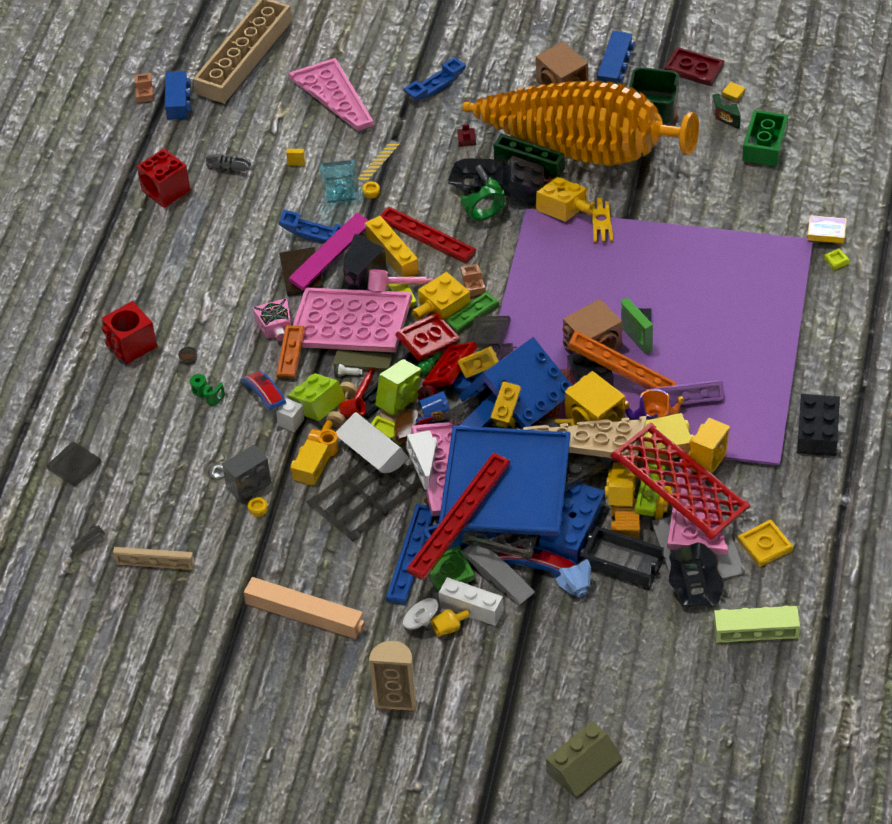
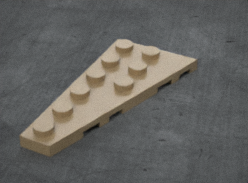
(599, 436)

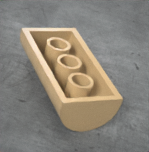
(393, 676)

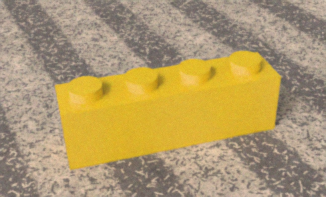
(396, 251)

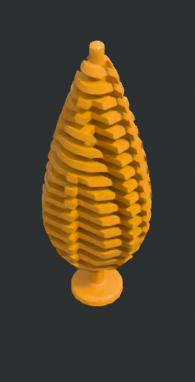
(584, 120)

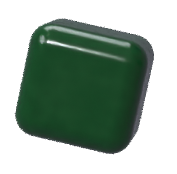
(658, 87)

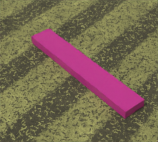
(328, 252)

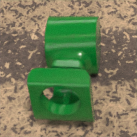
(200, 388)

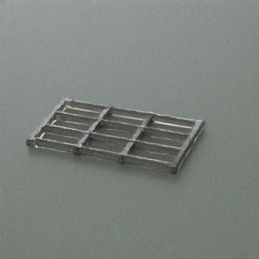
(368, 500)

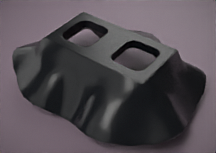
(466, 169)
(708, 575)

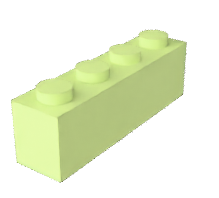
(756, 624)

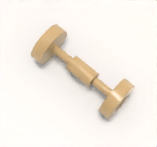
(337, 418)

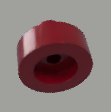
(426, 391)

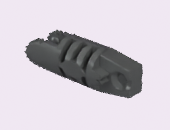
(228, 162)

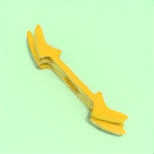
(604, 224)

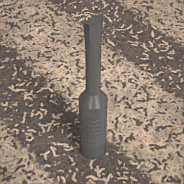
(481, 173)

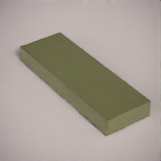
(363, 360)

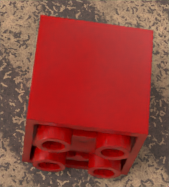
(163, 178)
(129, 332)

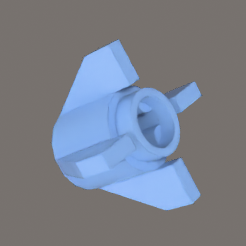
(576, 578)

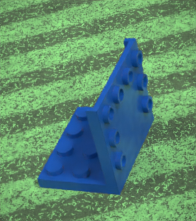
(537, 375)

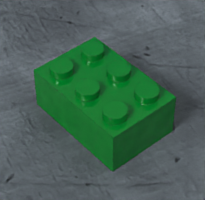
(765, 137)

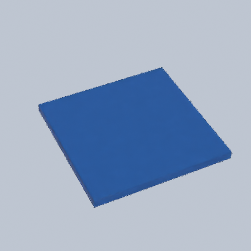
(530, 490)

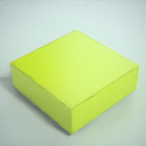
(836, 259)

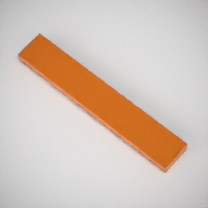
(617, 362)

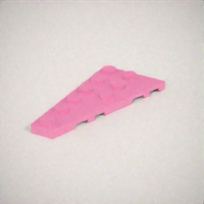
(333, 89)
(684, 532)

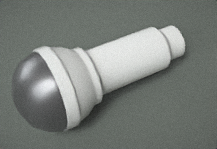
(341, 370)

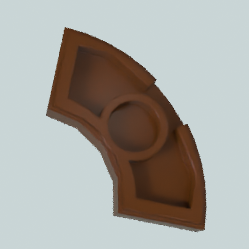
(404, 424)

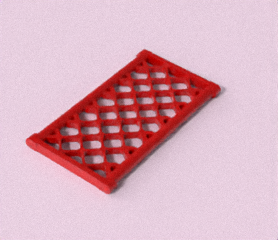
(673, 498)

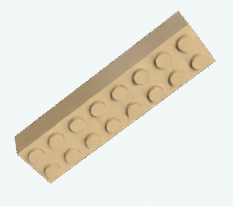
(242, 50)

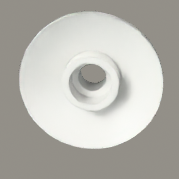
(420, 614)

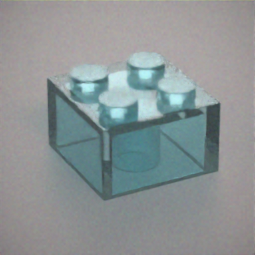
(339, 181)

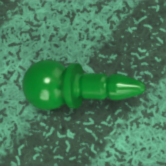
(428, 363)

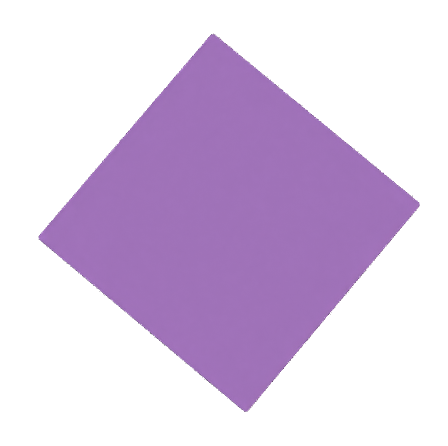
(718, 301)

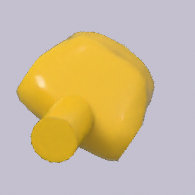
(448, 622)

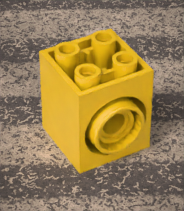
(594, 400)

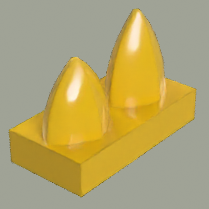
(478, 362)

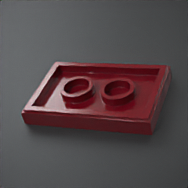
(694, 66)

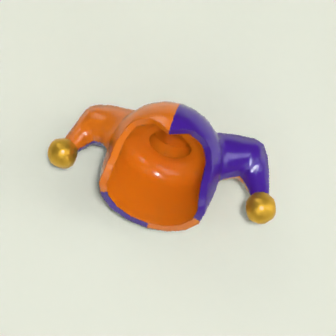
(654, 405)

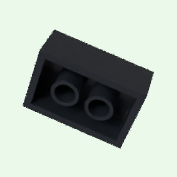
(818, 424)

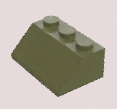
(583, 760)

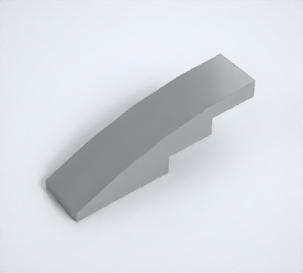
(499, 572)

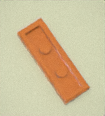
(290, 351)

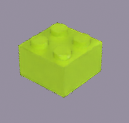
(398, 387)
(318, 396)

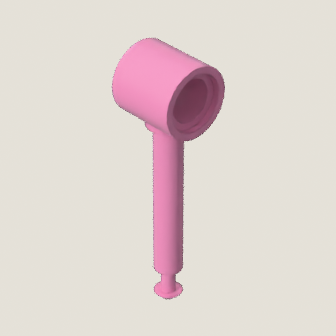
(379, 280)

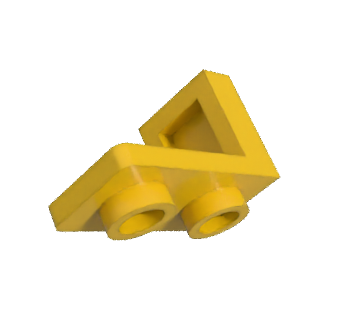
(505, 405)

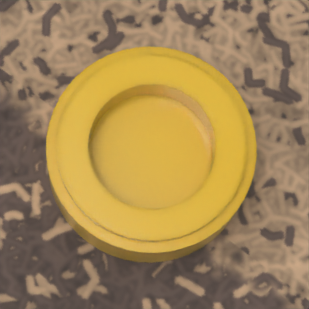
(371, 190)
(257, 507)

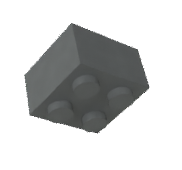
(246, 473)

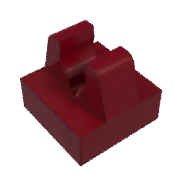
(466, 136)

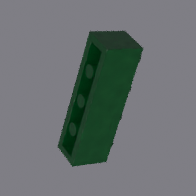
(509, 146)

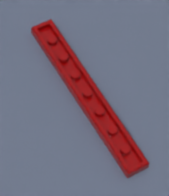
(458, 516)

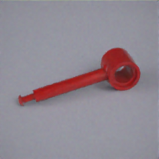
(357, 404)

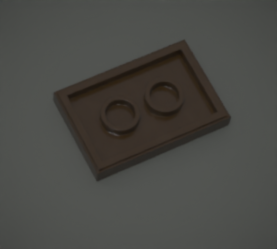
(291, 262)

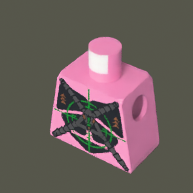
(273, 318)

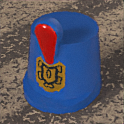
(433, 409)

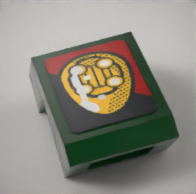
(727, 114)

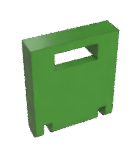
(635, 323)

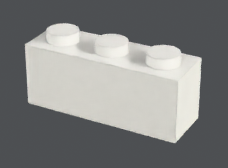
(480, 603)

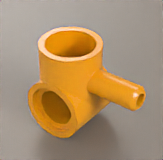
(326, 437)

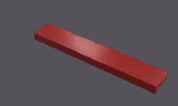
(428, 235)

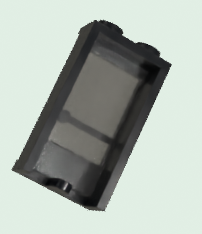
(622, 556)

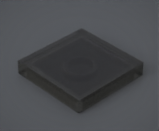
(489, 330)
(74, 463)

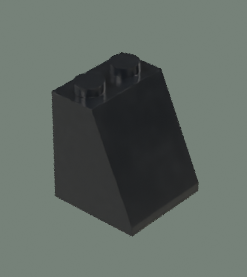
(361, 258)

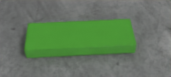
(464, 317)

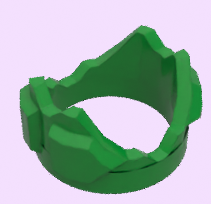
(491, 188)

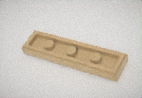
(154, 558)

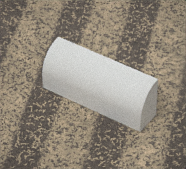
(371, 444)

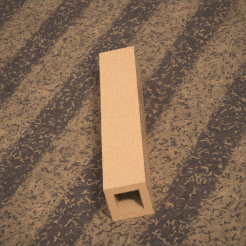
(304, 608)

